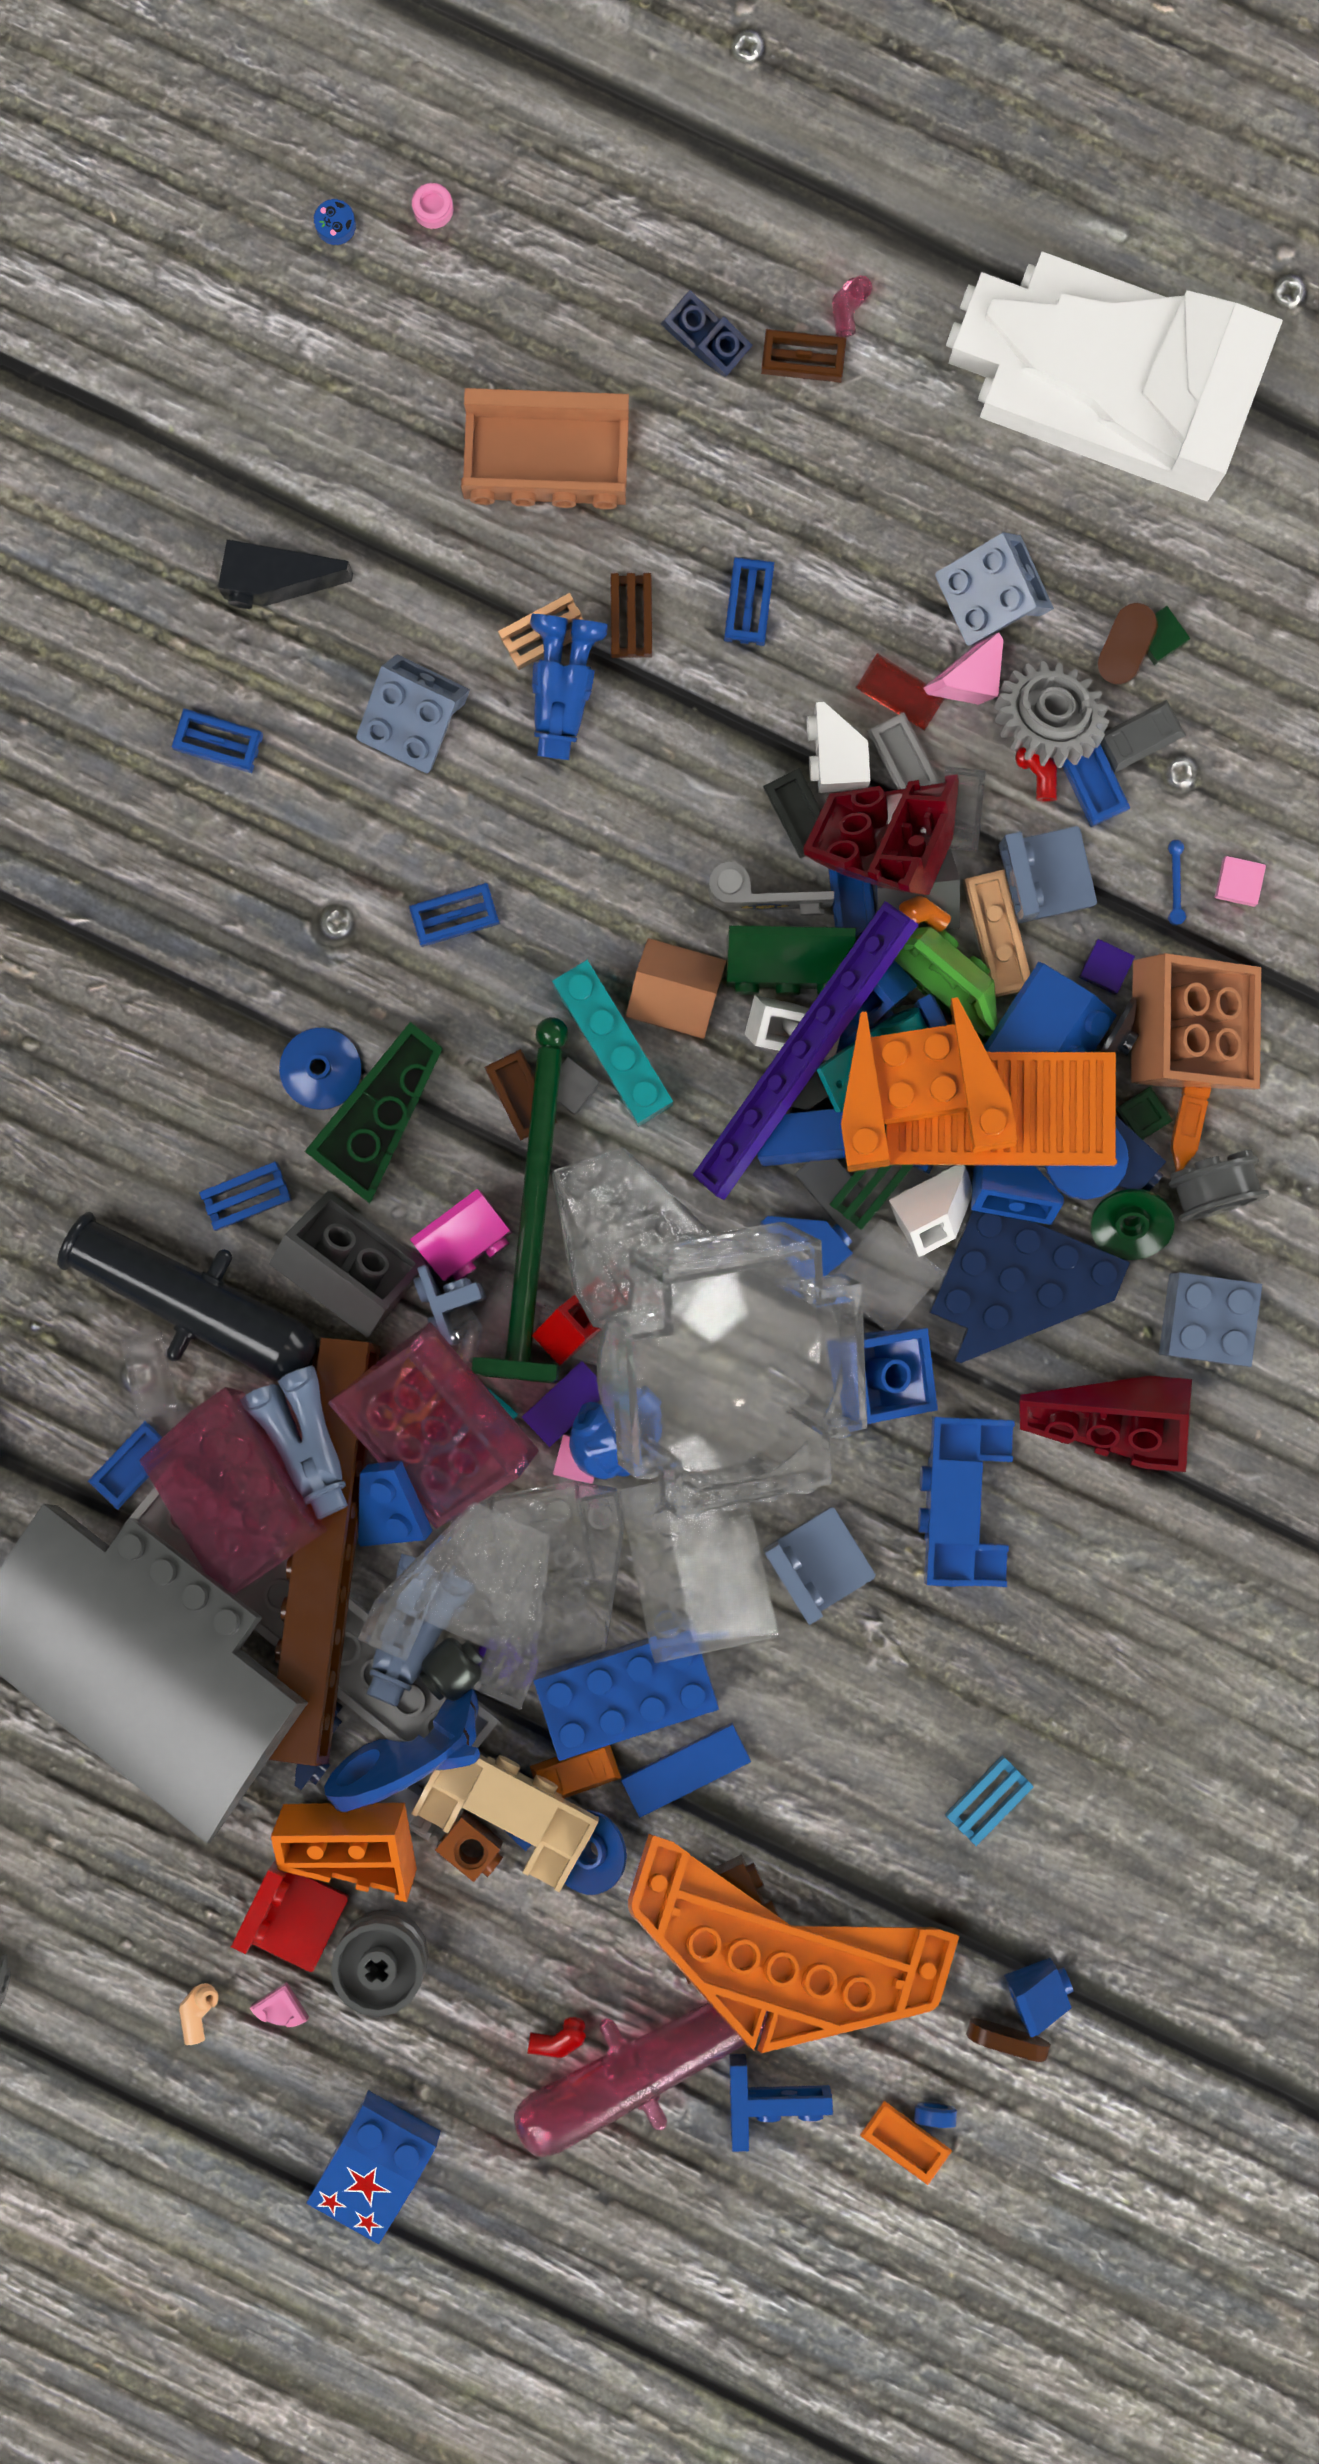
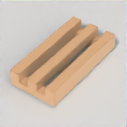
(523, 624)

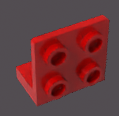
(291, 1918)

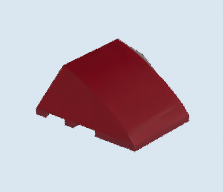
(887, 836)

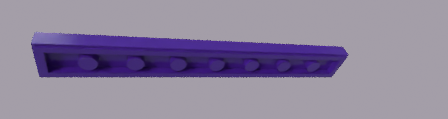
(805, 1050)

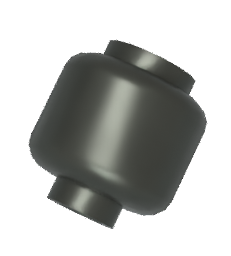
(451, 1669)

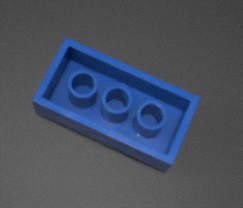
(620, 1697)

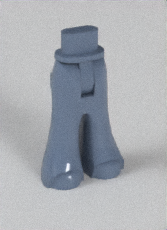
(309, 1459)
(393, 1673)

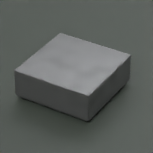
(575, 1086)

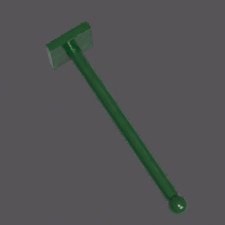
(551, 1036)

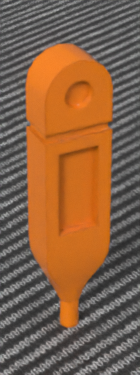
(1189, 1124)

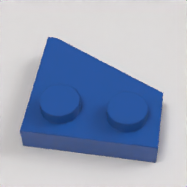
(389, 1506)

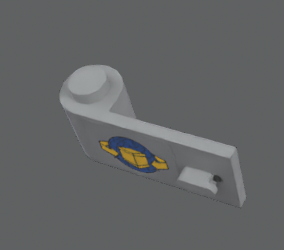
(731, 891)

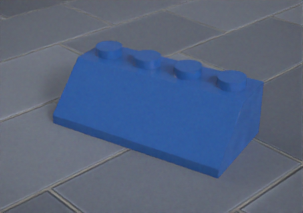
(1051, 1017)

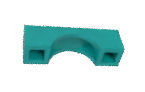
(613, 1043)

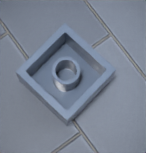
(1210, 1319)

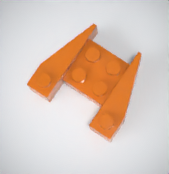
(921, 1078)

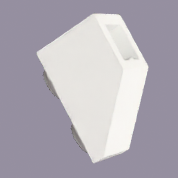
(840, 752)
(934, 1209)

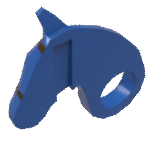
(392, 1766)

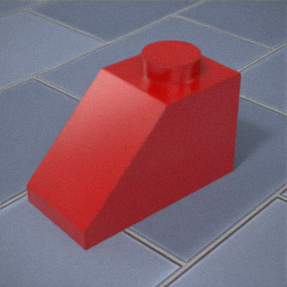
(565, 1331)

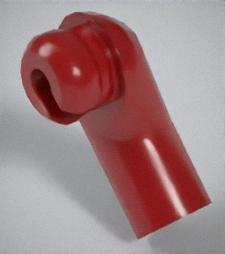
(1045, 775)
(561, 2043)

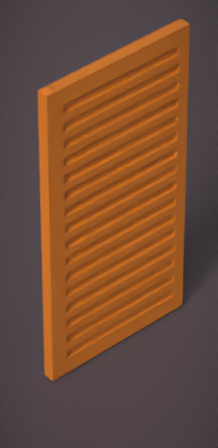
(1059, 1109)

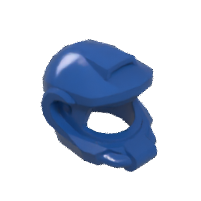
(594, 1443)

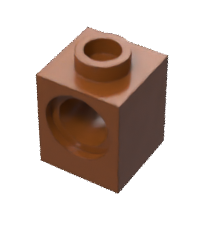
(467, 1828)

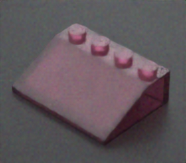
(439, 1421)
(230, 1492)

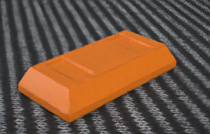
(579, 1772)
(906, 2142)

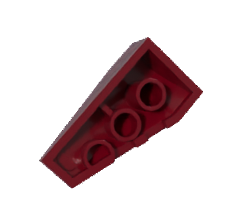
(1130, 1417)

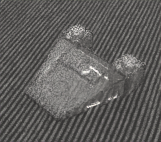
(480, 1584)

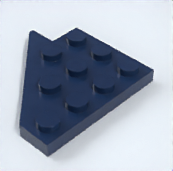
(1019, 1280)

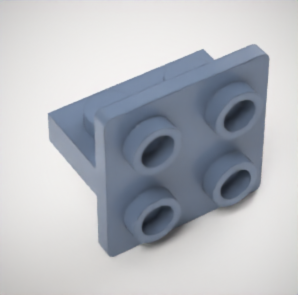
(457, 1295)

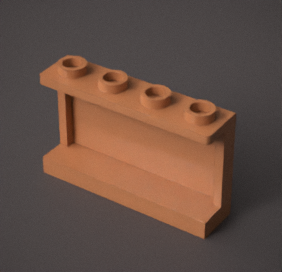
(545, 447)

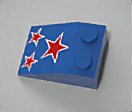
(374, 2167)

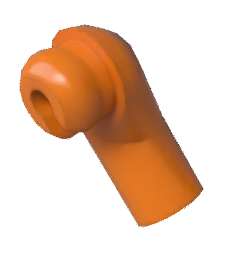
(923, 910)

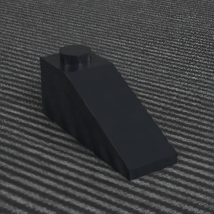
(272, 575)

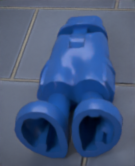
(559, 688)

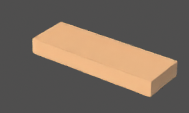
(997, 931)

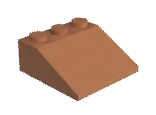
(1196, 1023)

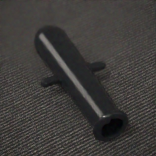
(190, 1300)

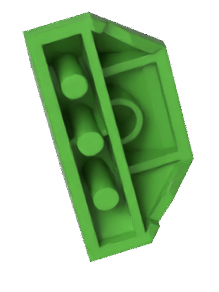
(946, 973)

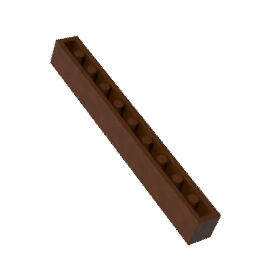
(322, 1574)

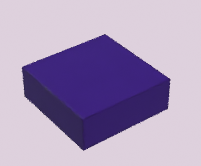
(1106, 966)

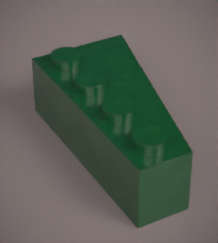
(372, 1120)

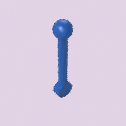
(1177, 915)

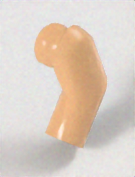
(193, 2009)

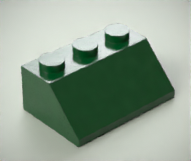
(784, 957)

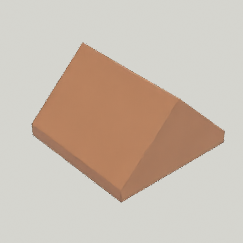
(675, 988)

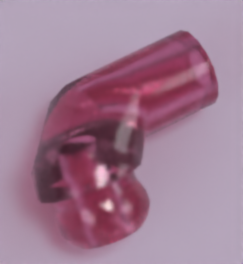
(847, 301)

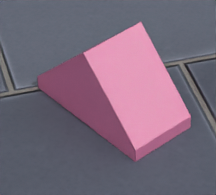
(973, 676)

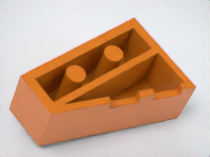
(356, 1846)

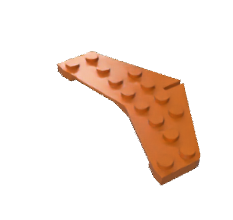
(755, 1962)

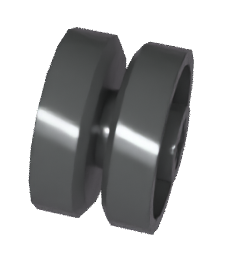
(378, 1988)

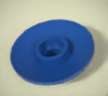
(338, 1079)
(599, 1873)

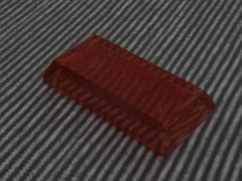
(899, 691)

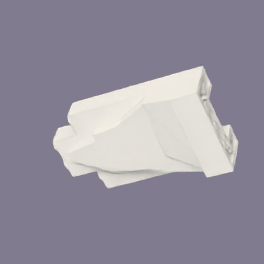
(1116, 369)

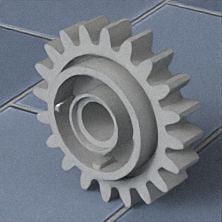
(1051, 714)

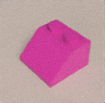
(462, 1237)

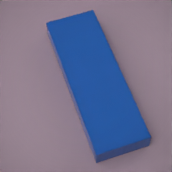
(685, 1770)

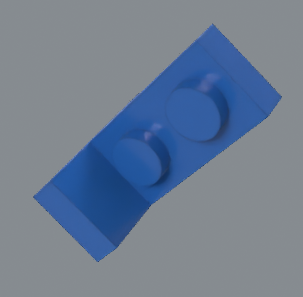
(770, 2102)

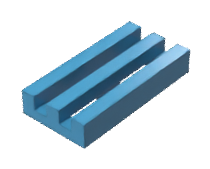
(1000, 1812)

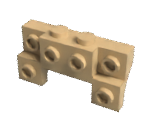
(517, 1805)

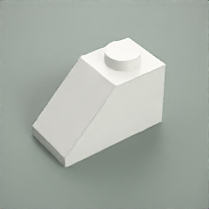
(773, 1023)

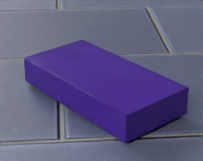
(560, 1406)

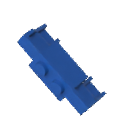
(954, 1502)

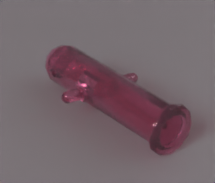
(623, 2080)

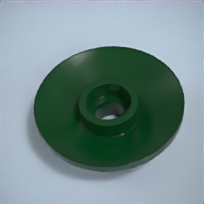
(1132, 1237)

